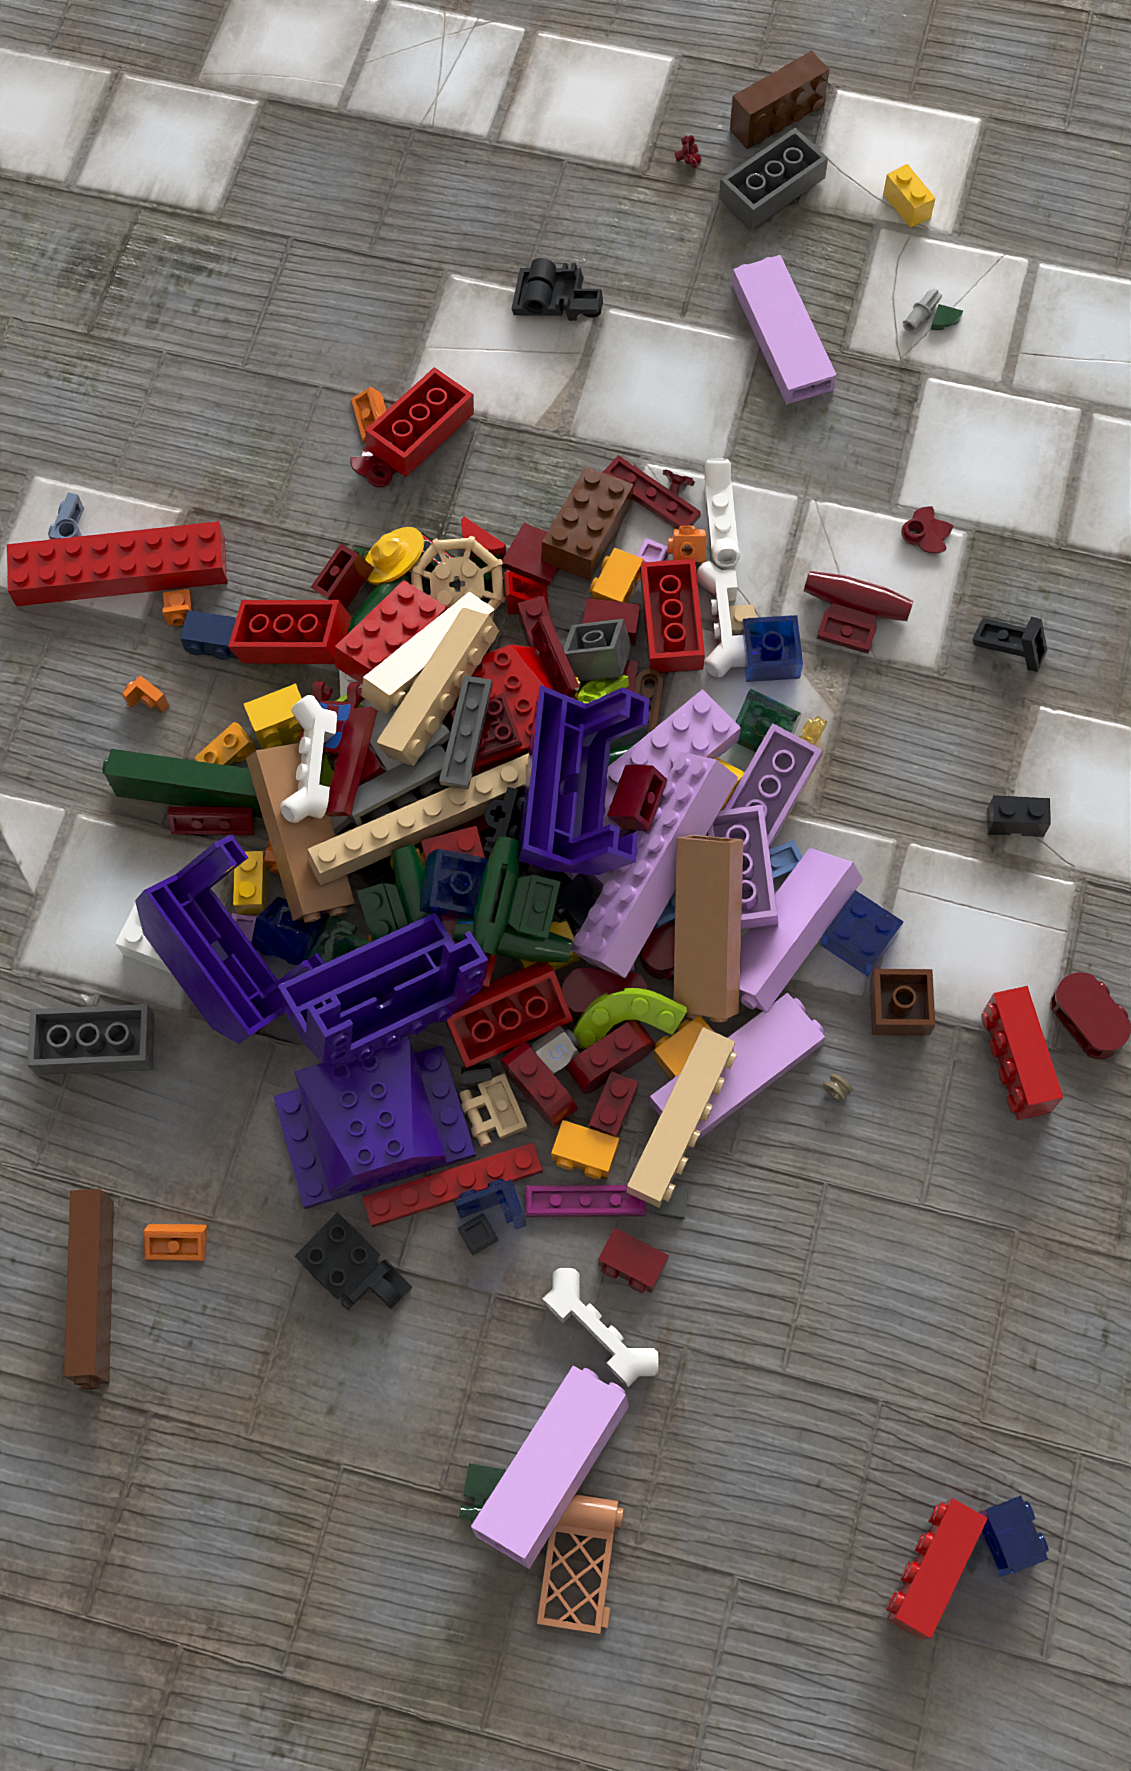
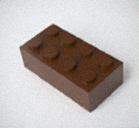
(779, 100)
(587, 523)

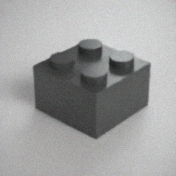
(598, 649)

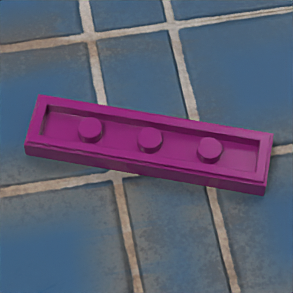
(582, 1201)

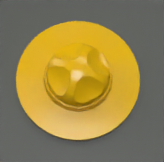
(394, 554)

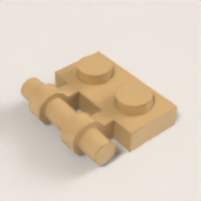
(502, 1108)

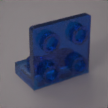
(497, 1193)

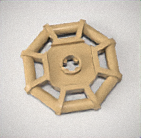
(459, 568)

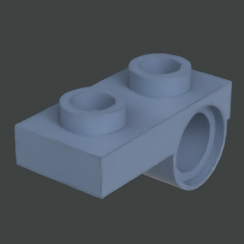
(68, 518)

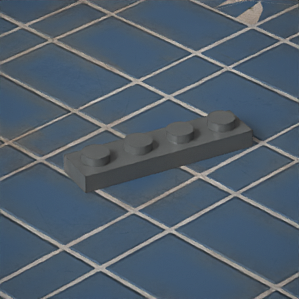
(466, 732)

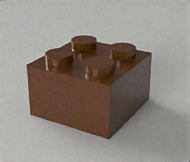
(902, 1002)

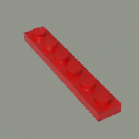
(449, 1184)

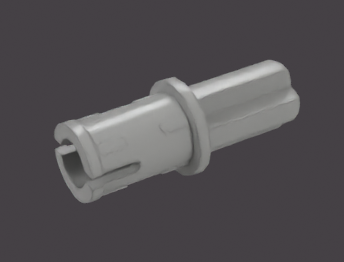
(922, 310)

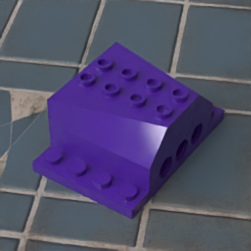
(372, 1122)

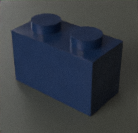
(208, 634)

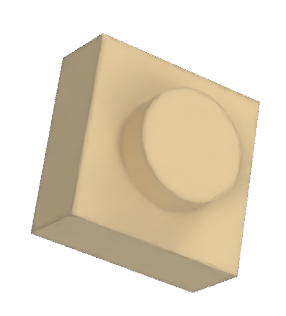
(737, 614)

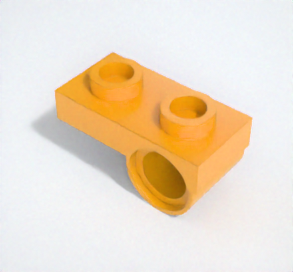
(228, 747)

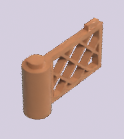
(589, 1518)

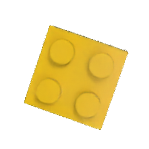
(273, 719)

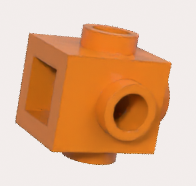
(688, 536)

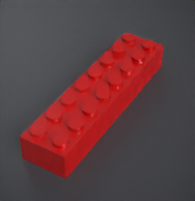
(116, 563)

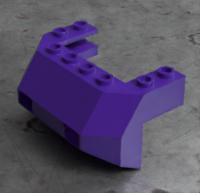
(569, 782)
(208, 947)
(383, 991)

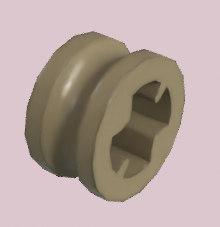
(837, 1087)

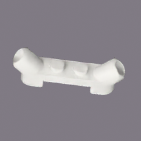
(721, 513)
(731, 649)
(318, 727)
(565, 1301)

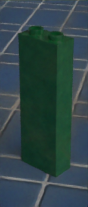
(179, 781)

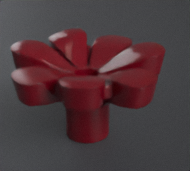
(689, 152)
(677, 481)

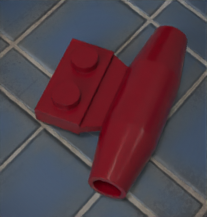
(853, 608)

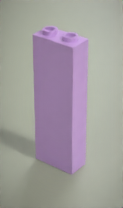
(783, 329)
(805, 910)
(765, 1050)
(551, 1466)

